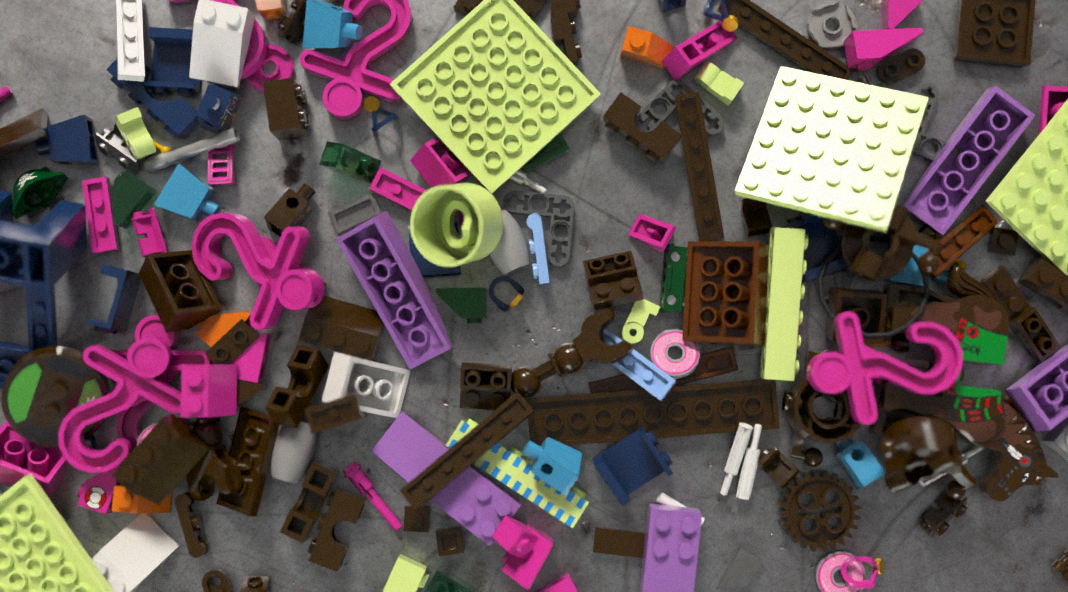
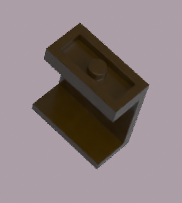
(334, 413)

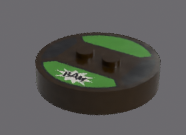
(46, 389)

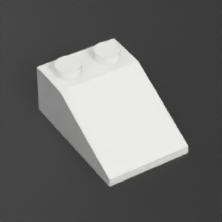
(220, 42)
(376, 385)
(134, 554)

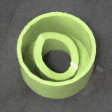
(434, 224)

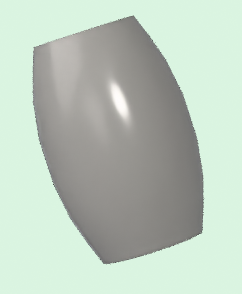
(512, 250)
(293, 452)

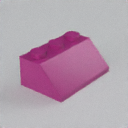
(22, 457)

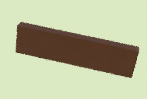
(963, 237)

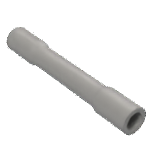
(216, 141)

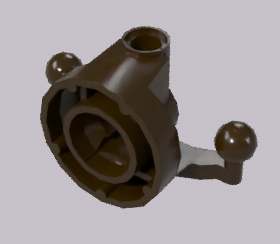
(902, 239)
(798, 409)
(921, 451)

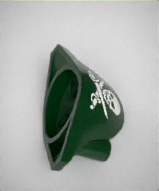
(36, 190)

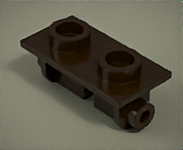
(291, 25)
(232, 343)
(939, 521)

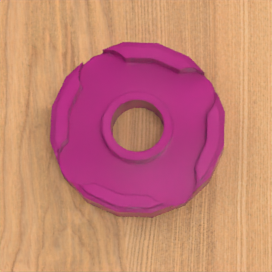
(283, 63)

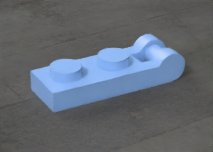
(537, 246)

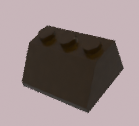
(178, 290)
(343, 328)
(161, 460)

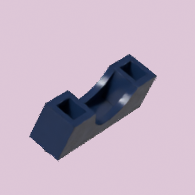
(177, 113)

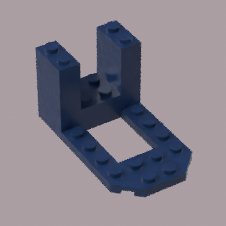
(38, 260)

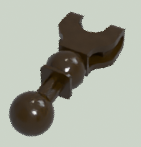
(571, 356)
(214, 465)

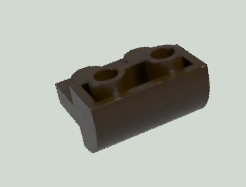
(612, 280)
(484, 385)

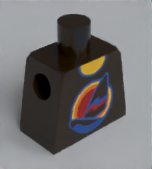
(283, 215)

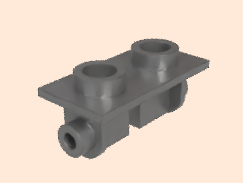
(112, 144)

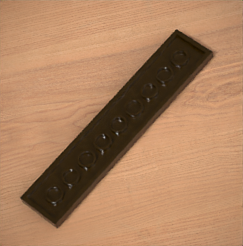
(683, 412)

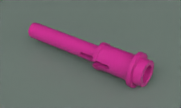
(364, 485)

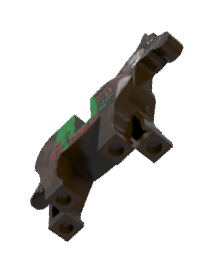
(973, 412)

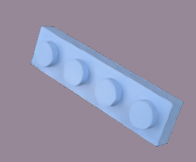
(642, 370)

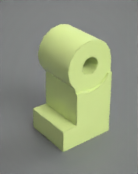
(717, 82)
(135, 133)
(633, 327)

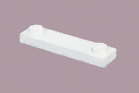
(129, 40)

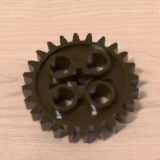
(820, 533)

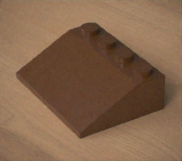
(726, 292)

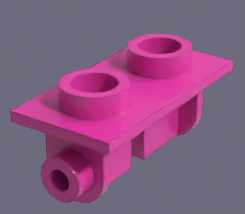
(149, 224)

